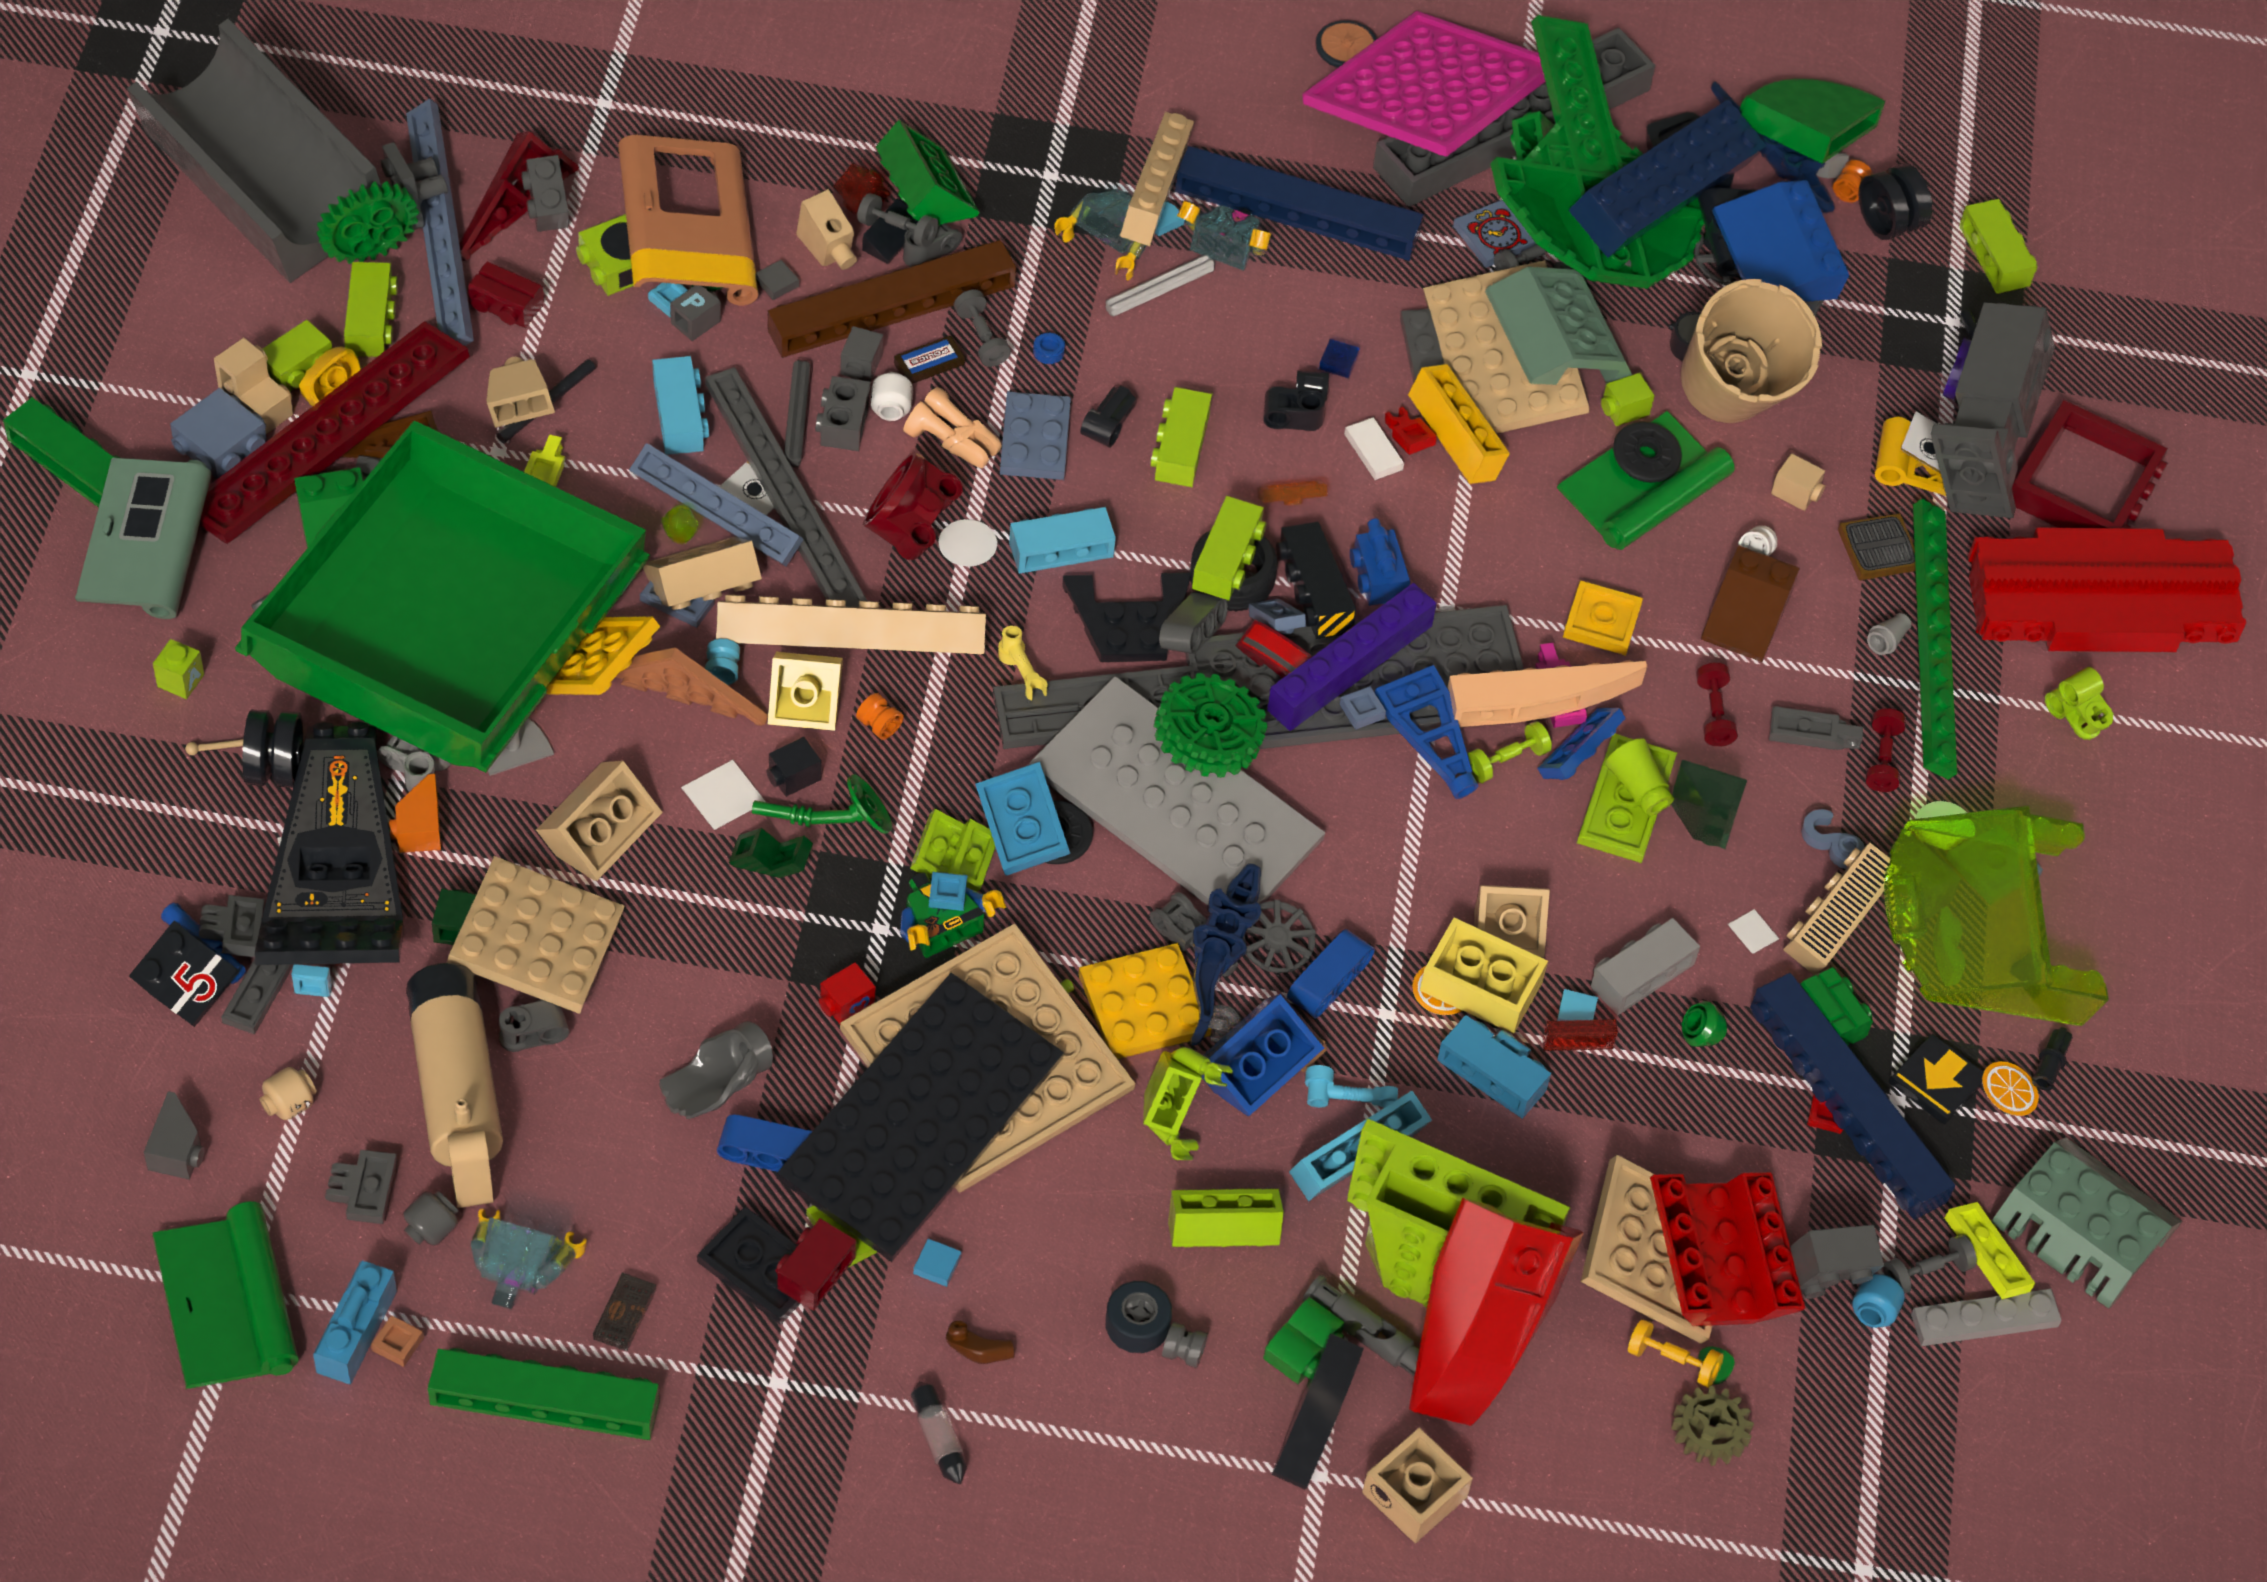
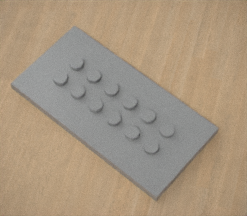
(1175, 818)

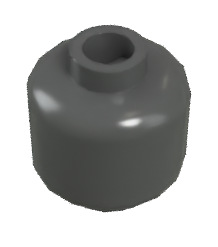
(430, 1218)

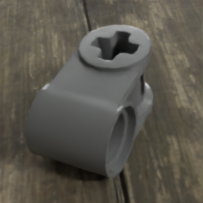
(944, 243)
(535, 1025)

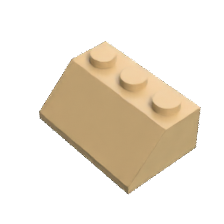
(703, 572)
(600, 819)

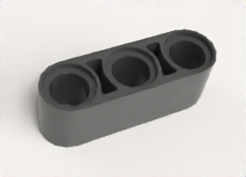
(1193, 623)

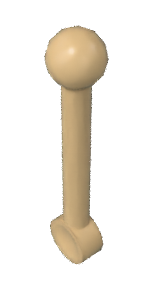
(192, 748)

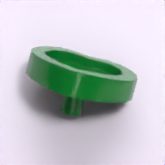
(1726, 1366)

